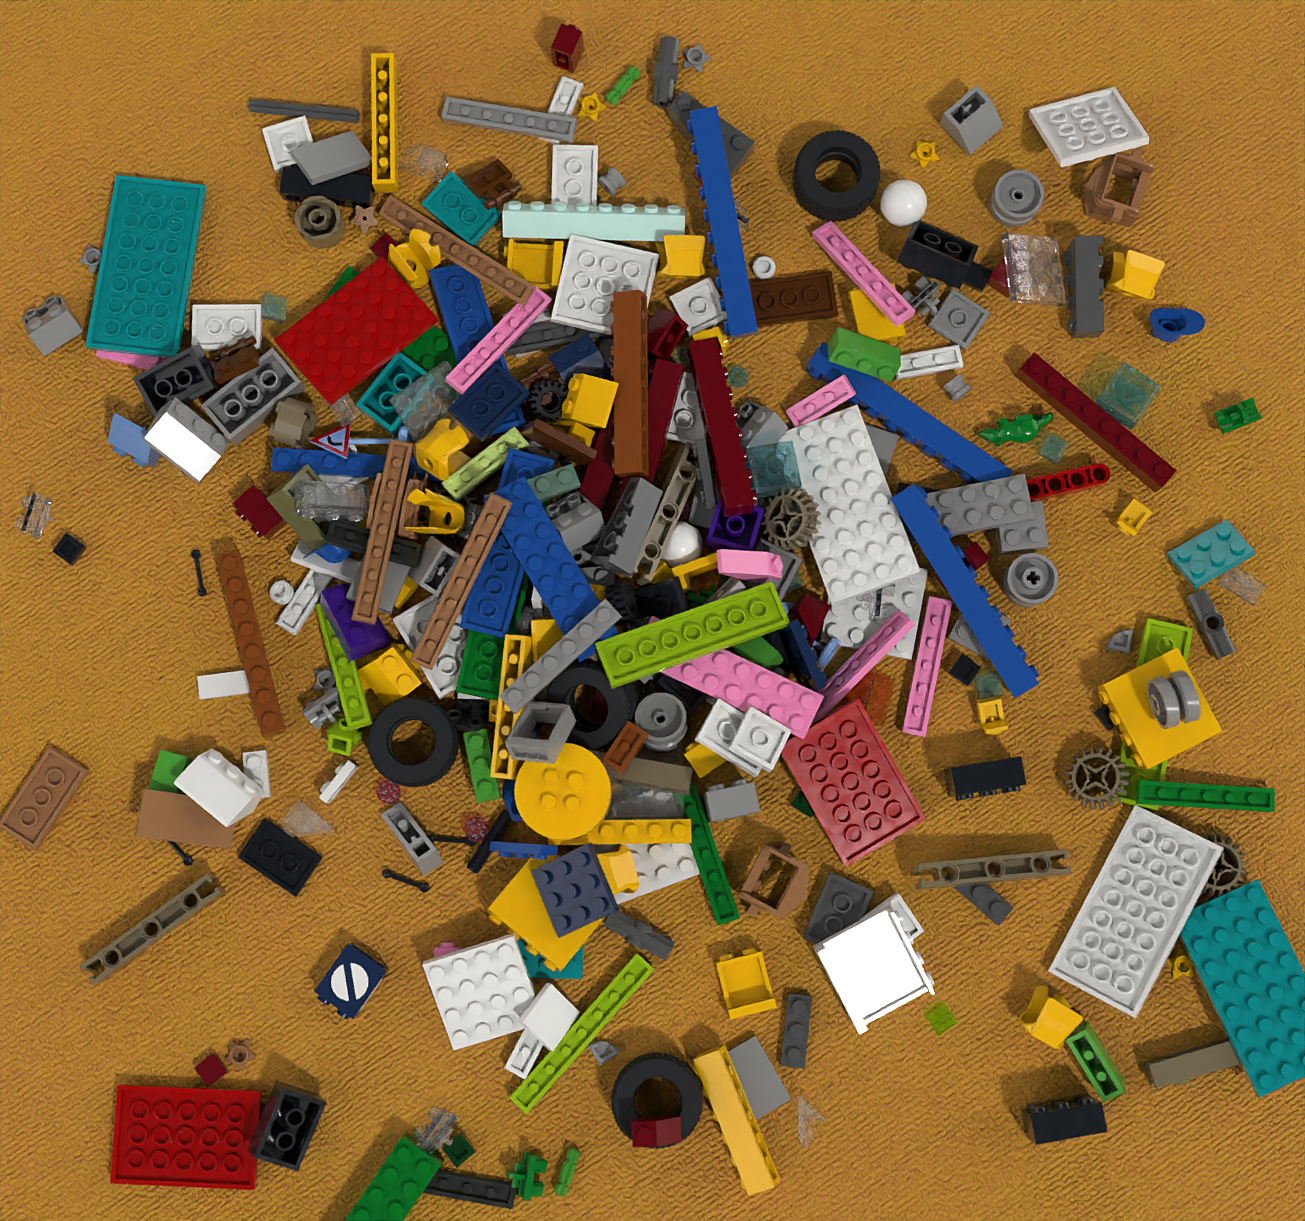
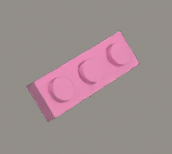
(821, 401)

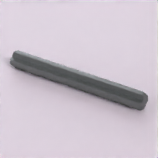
(306, 110)

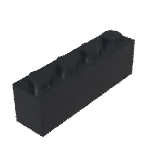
(343, 190)

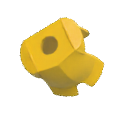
(419, 252)
(681, 256)
(1135, 275)
(440, 449)
(438, 507)
(619, 869)
(1049, 1018)

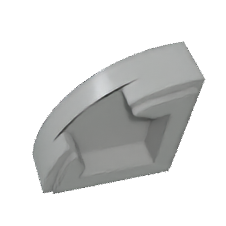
(1120, 642)
(603, 1051)

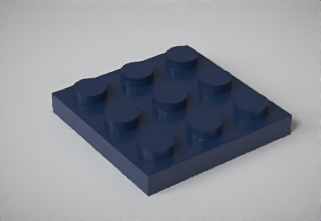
(802, 657)
(575, 890)

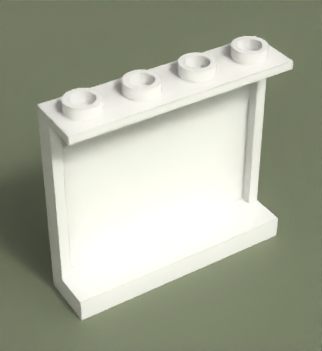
(874, 967)

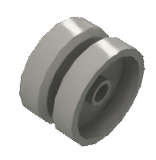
(1016, 198)
(1039, 570)
(1173, 699)
(663, 720)

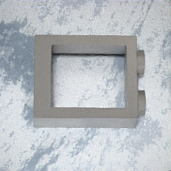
(536, 750)

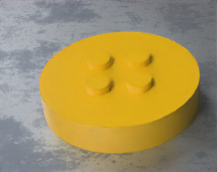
(566, 796)

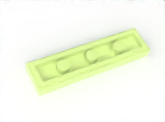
(483, 464)

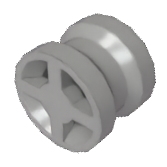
(612, 181)
(957, 388)

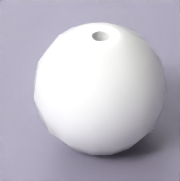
(903, 203)
(683, 545)

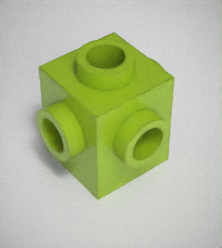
(341, 739)

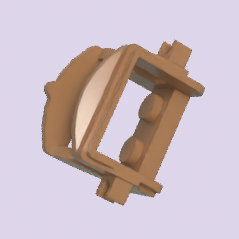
(1124, 165)
(408, 511)
(793, 892)

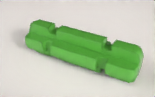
(622, 85)
(567, 1172)

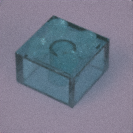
(1127, 395)
(773, 468)

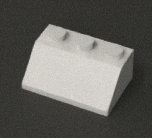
(220, 787)

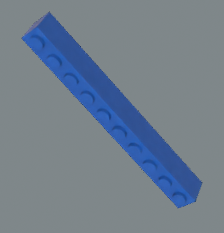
(723, 223)
(911, 422)
(964, 590)

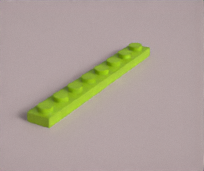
(581, 1033)

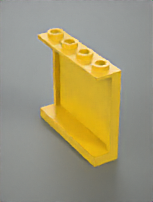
(1132, 713)
(525, 915)

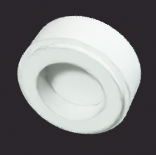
(763, 268)
(281, 592)

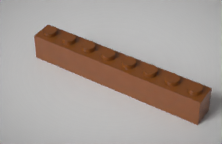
(631, 373)
(251, 644)

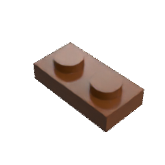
(625, 747)

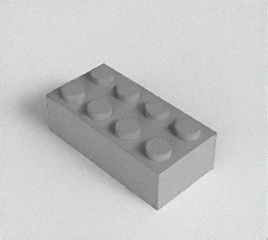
(252, 397)
(731, 802)

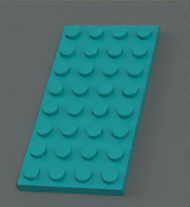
(146, 267)
(1251, 983)

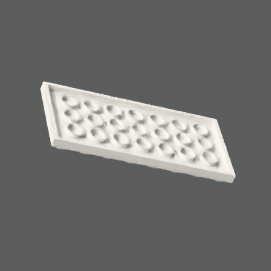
(860, 530)
(1135, 911)

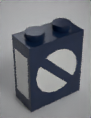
(351, 981)

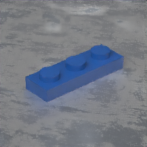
(523, 850)

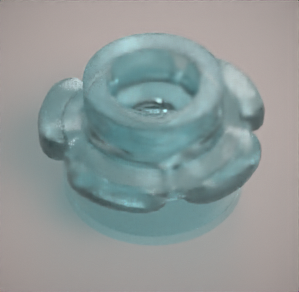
(733, 381)

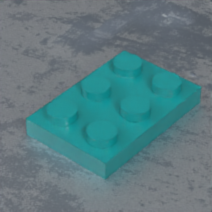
(460, 210)
(1211, 554)
(537, 969)

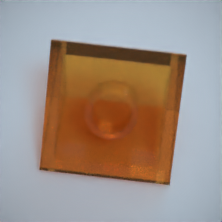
(874, 695)

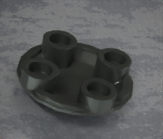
(469, 715)

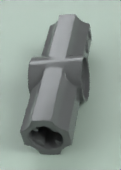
(666, 72)
(1218, 637)
(639, 934)

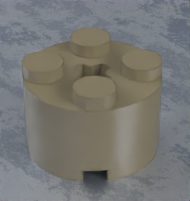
(308, 217)
(294, 422)

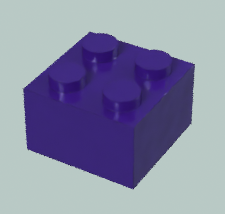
(735, 531)

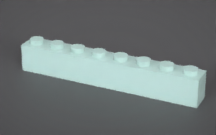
(592, 222)

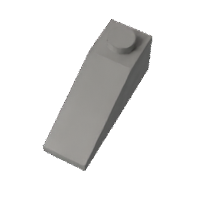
(412, 838)

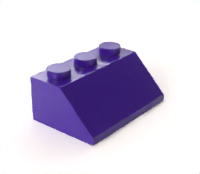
(354, 637)

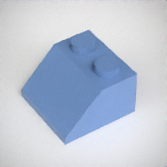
(127, 439)

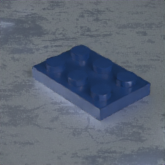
(488, 402)

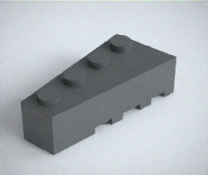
(736, 144)
(1084, 287)
(627, 527)

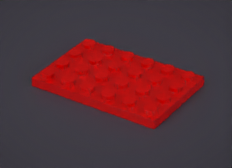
(356, 330)
(851, 782)
(185, 1136)

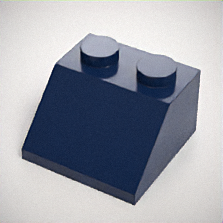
(580, 358)

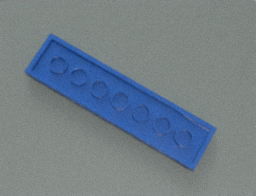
(467, 320)
(548, 561)
(500, 577)

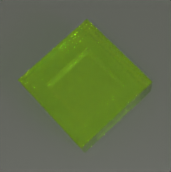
(940, 1018)

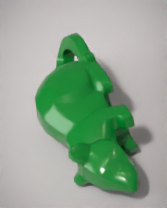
(1020, 430)

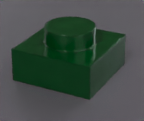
(802, 805)
(459, 1150)

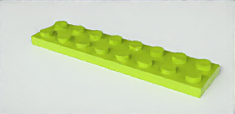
(691, 634)
(1156, 639)

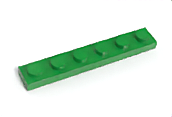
(1205, 796)
(709, 860)

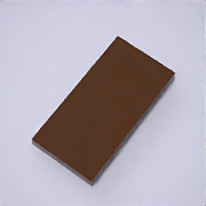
(794, 299)

